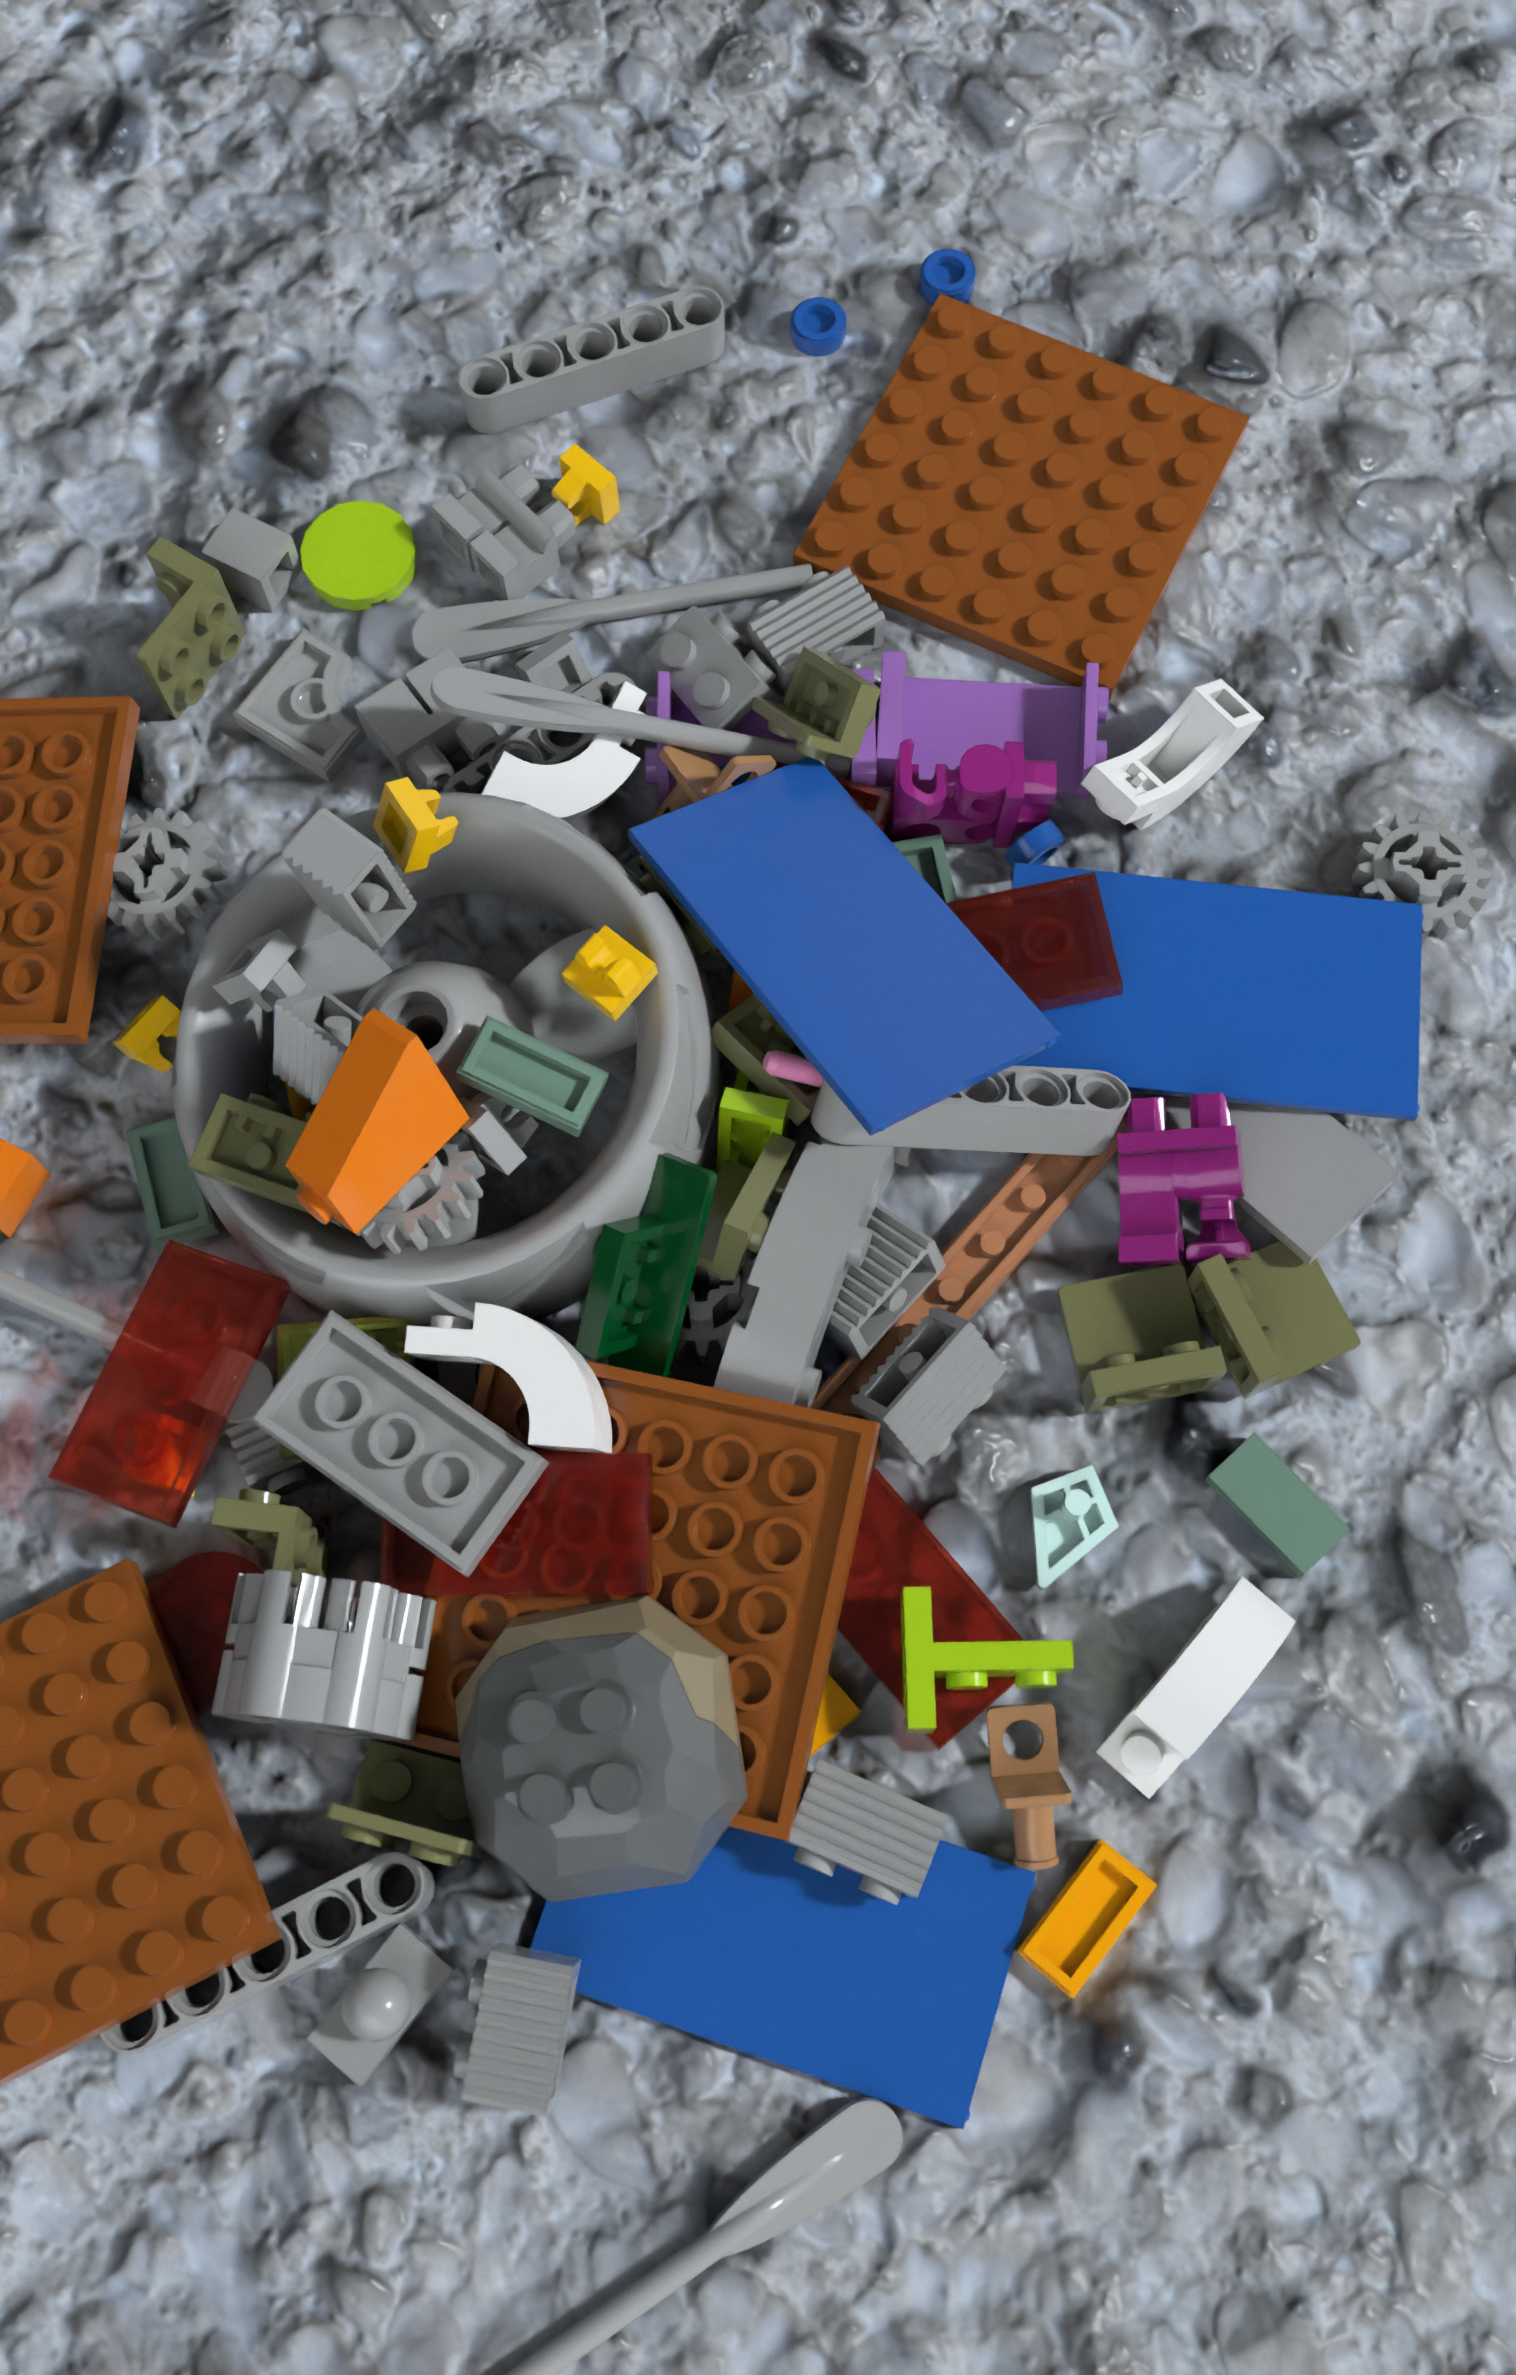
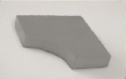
(301, 706)

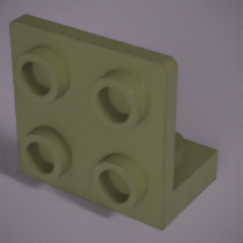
(196, 632)
(249, 1147)
(1270, 1316)
(1137, 1339)
(410, 1799)

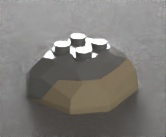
(600, 1749)

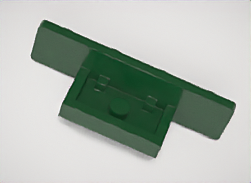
(647, 1271)

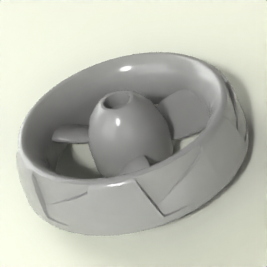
(669, 1109)

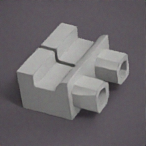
(501, 535)
(417, 731)

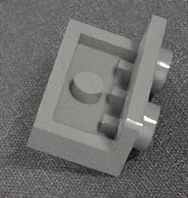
(711, 669)

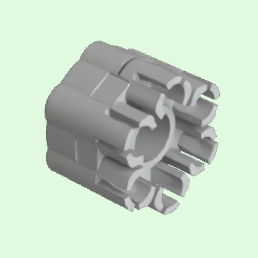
(324, 1659)

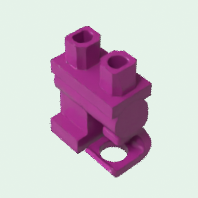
(977, 801)
(1176, 1165)

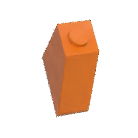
(373, 1125)

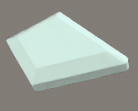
(1068, 1522)

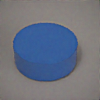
(947, 273)
(818, 326)
(1036, 845)

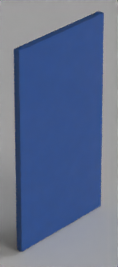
(843, 942)
(1251, 995)
(813, 1965)

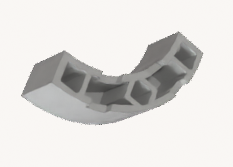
(802, 1268)

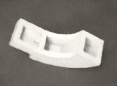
(1176, 758)
(575, 785)
(557, 1382)
(1197, 1688)

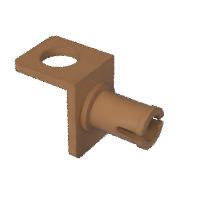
(701, 777)
(1029, 1783)

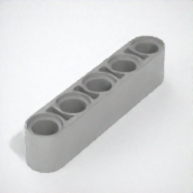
(593, 360)
(1008, 1112)
(304, 1949)

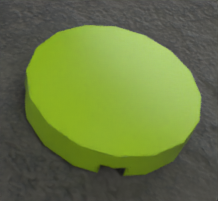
(359, 555)

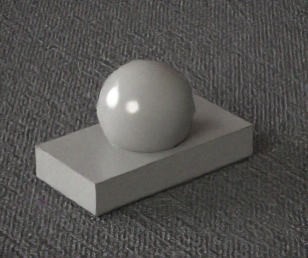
(380, 2004)

